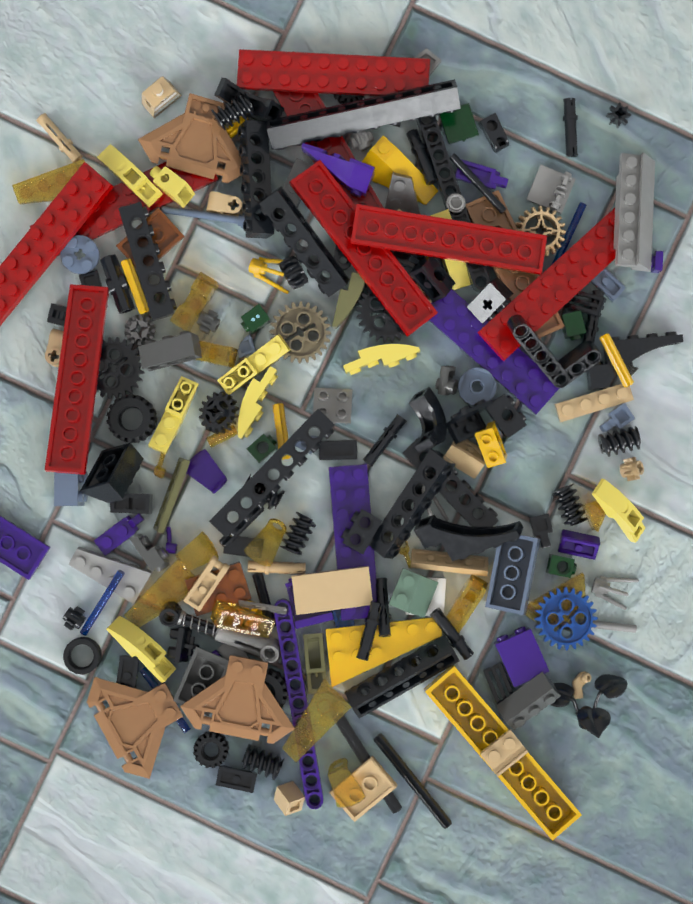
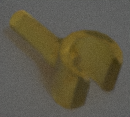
(158, 470)
(404, 551)

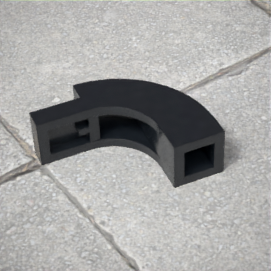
(264, 108)
(431, 419)

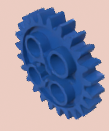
(578, 630)

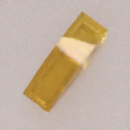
(217, 354)

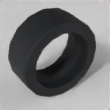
(68, 660)

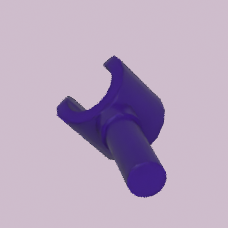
(170, 547)

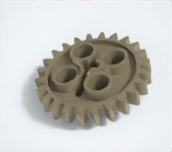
(291, 316)

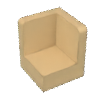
(289, 798)

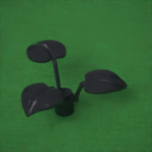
(593, 719)

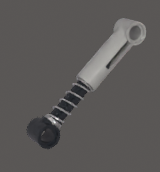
(246, 642)

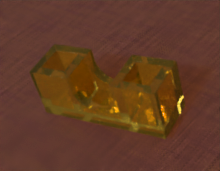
(199, 296)

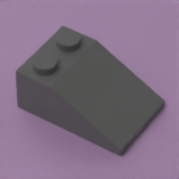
(201, 672)

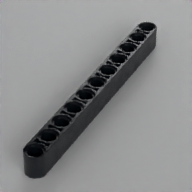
(446, 183)

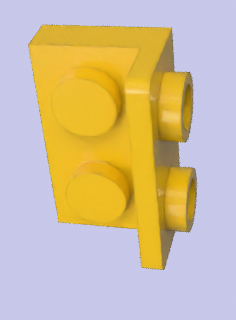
(491, 445)

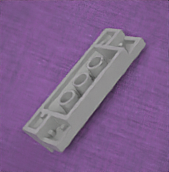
(634, 211)

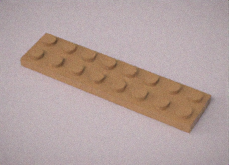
(484, 213)

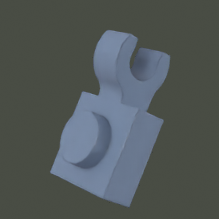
(618, 417)

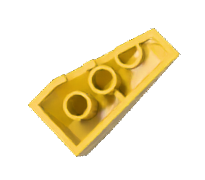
(389, 159)

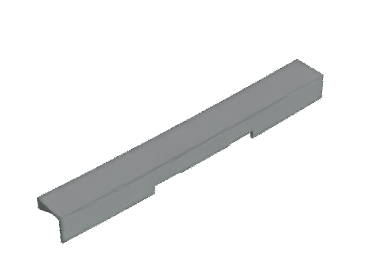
(275, 609)

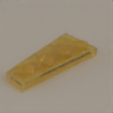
(45, 186)
(167, 588)
(321, 714)

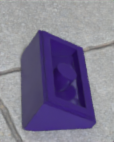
(579, 544)

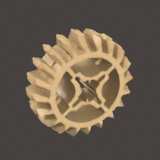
(547, 230)

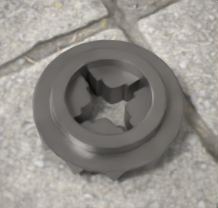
(147, 334)

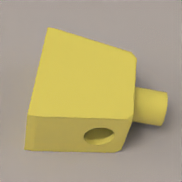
(172, 185)

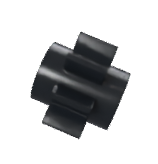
(622, 112)
(74, 618)

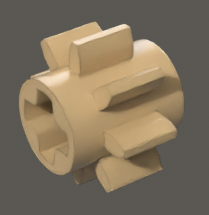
(631, 469)

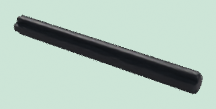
(362, 756)
(412, 781)

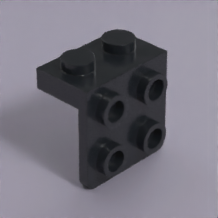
(467, 421)

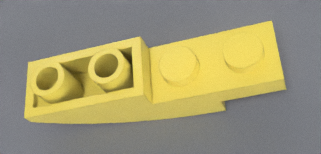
(129, 175)
(388, 353)
(254, 364)
(249, 409)
(174, 415)
(619, 508)
(143, 646)

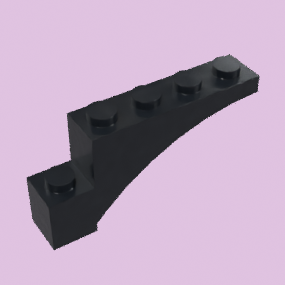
(631, 348)
(464, 540)

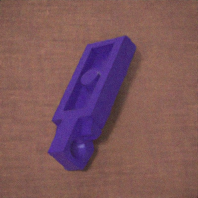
(486, 175)
(118, 534)

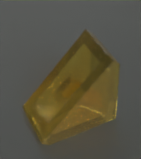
(594, 514)

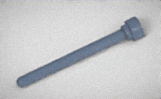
(204, 215)

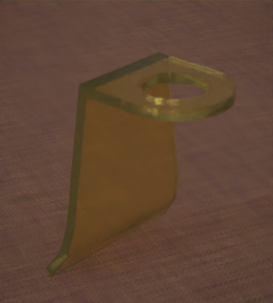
(266, 543)
(196, 553)
(344, 786)

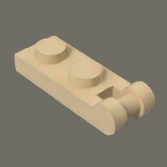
(206, 584)

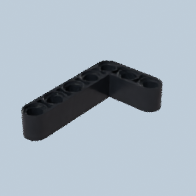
(560, 371)

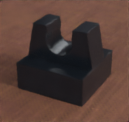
(57, 314)

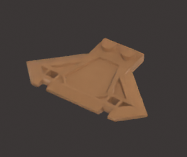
(195, 142)
(240, 704)
(133, 721)

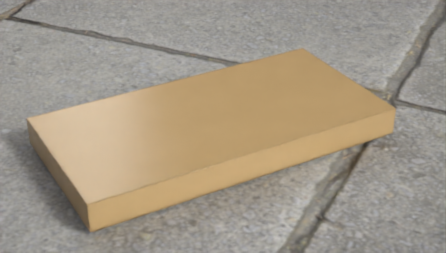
(332, 590)

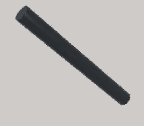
(477, 183)

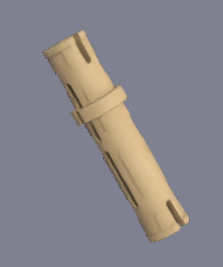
(45, 122)
(277, 567)

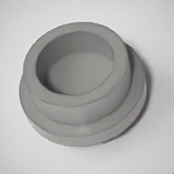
(455, 203)

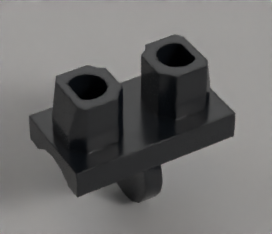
(184, 645)

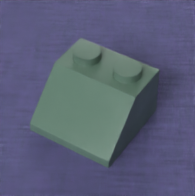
(413, 593)

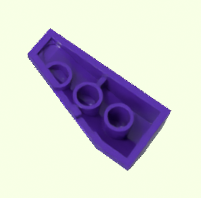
(351, 174)

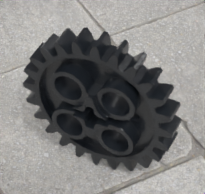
(389, 329)
(123, 382)

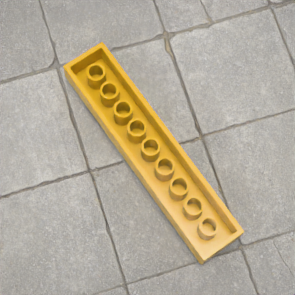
(481, 728)

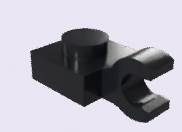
(541, 527)

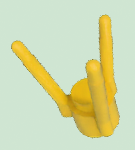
(259, 267)

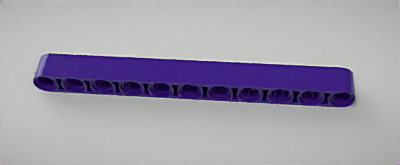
(312, 769)

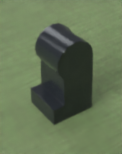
(494, 132)

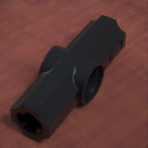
(117, 284)

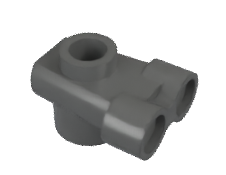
(446, 384)

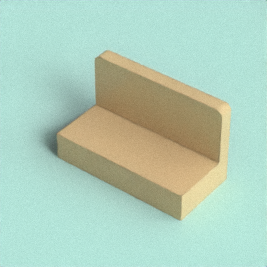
(466, 457)

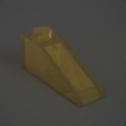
(466, 601)
(242, 620)

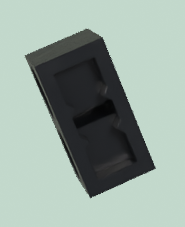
(133, 504)
(366, 534)

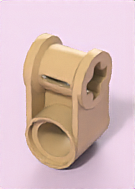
(222, 204)
(54, 347)

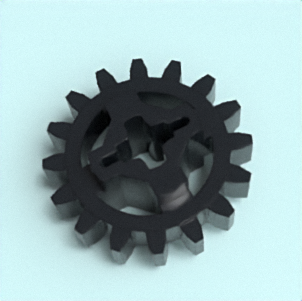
(218, 403)

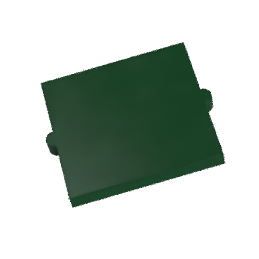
(459, 124)

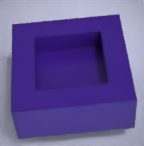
(657, 262)

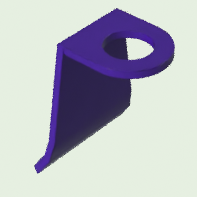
(206, 471)

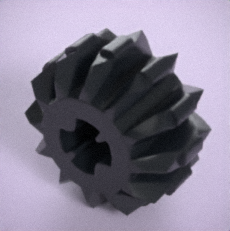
(293, 272)

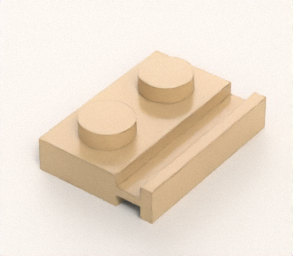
(503, 752)

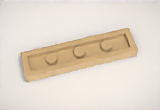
(593, 402)
(442, 562)

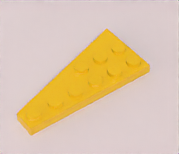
(345, 642)

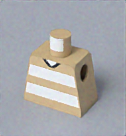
(159, 96)

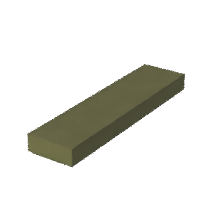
(171, 495)

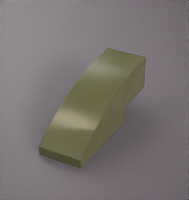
(348, 299)
(314, 661)

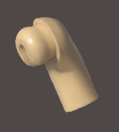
(578, 682)

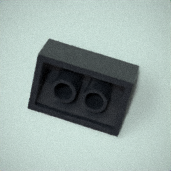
(113, 473)

